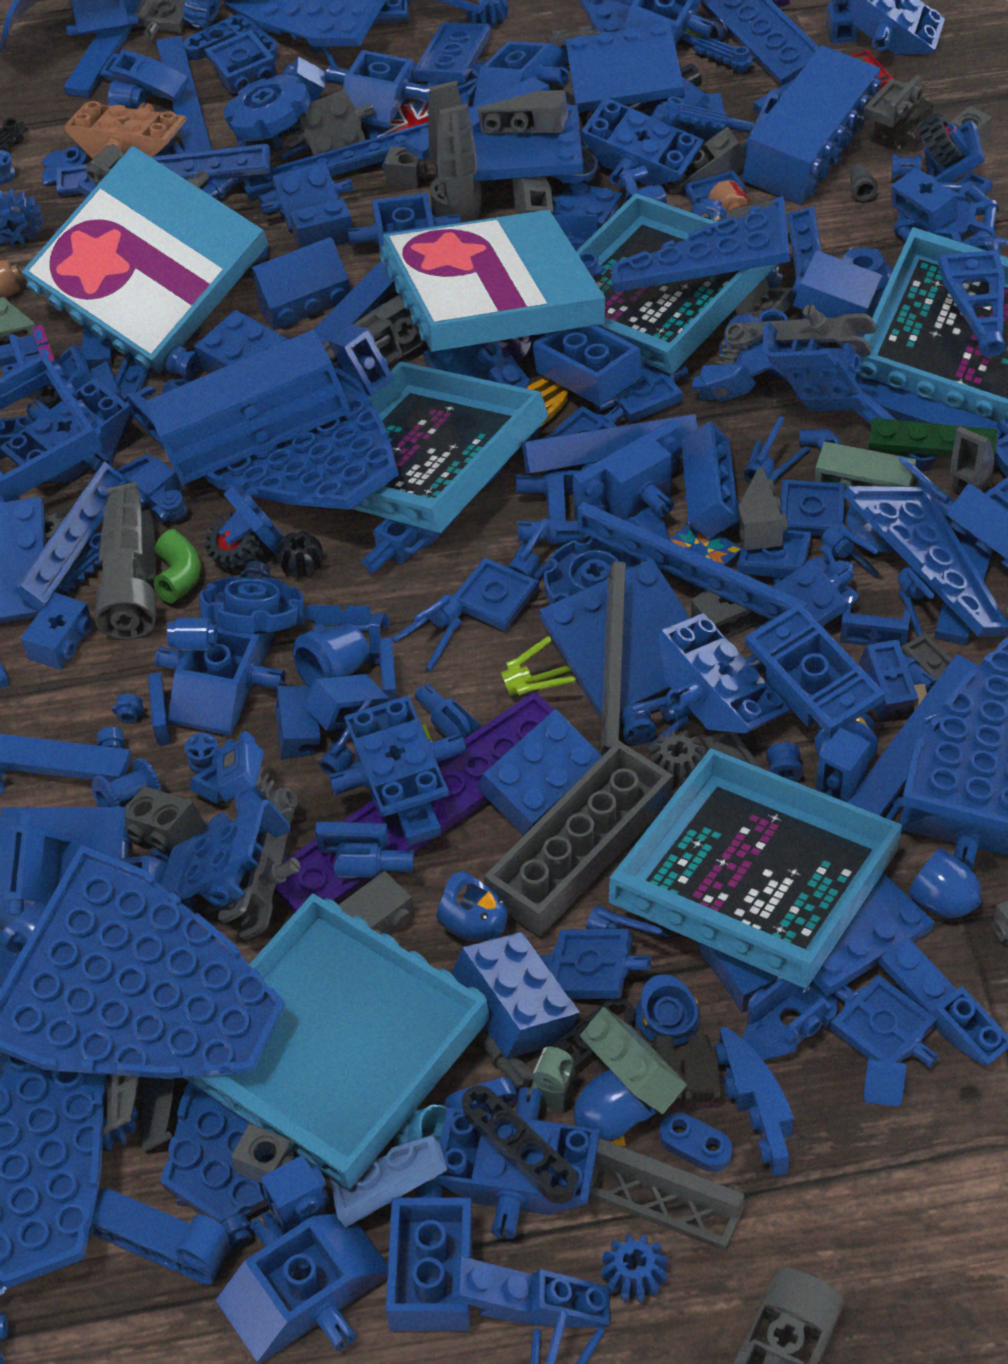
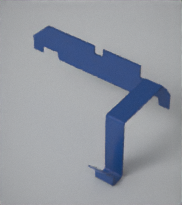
(353, 615)

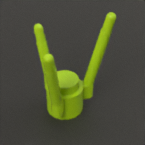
(519, 679)

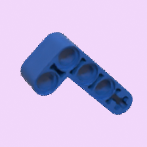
(184, 1247)

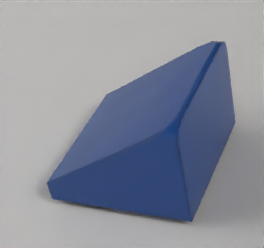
(884, 1082)

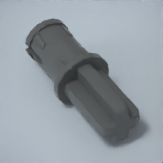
(512, 1067)

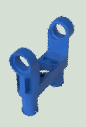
(553, 486)

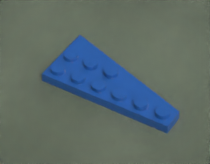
(712, 250)
(924, 539)

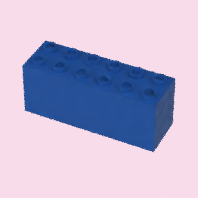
(810, 125)
(248, 406)

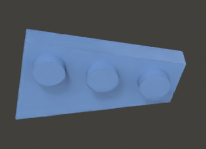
(389, 1178)

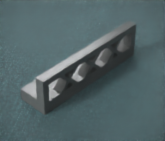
(674, 1185)

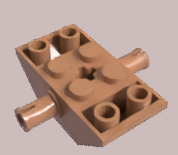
(102, 125)

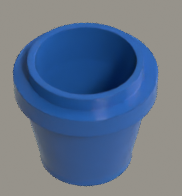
(330, 653)

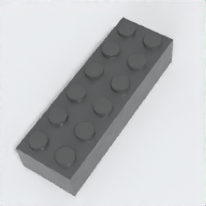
(580, 837)

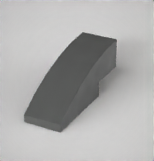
(971, 460)

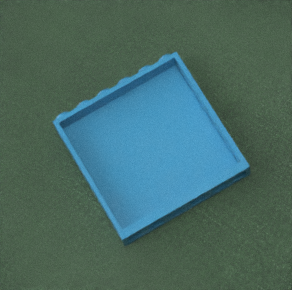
(356, 1041)

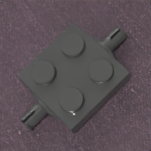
(160, 15)
(331, 123)

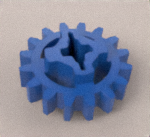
(14, 217)

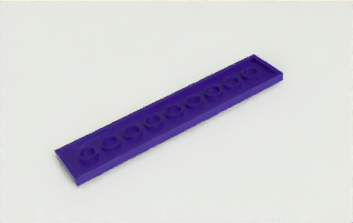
(461, 778)

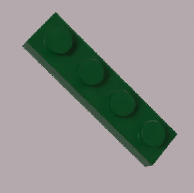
(920, 437)

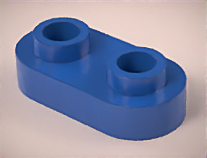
(693, 1142)

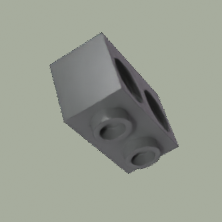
(161, 819)

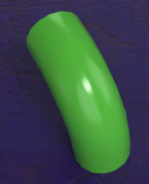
(183, 566)

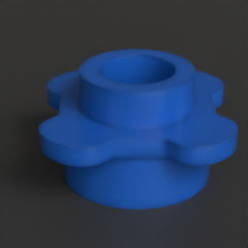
(591, 262)

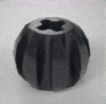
(299, 554)

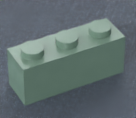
(861, 467)
(633, 1060)

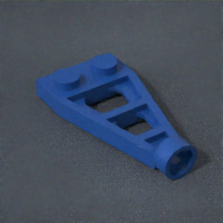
(971, 268)

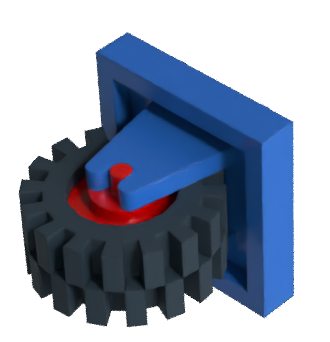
(950, 149)
(241, 534)

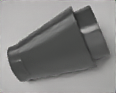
(862, 183)

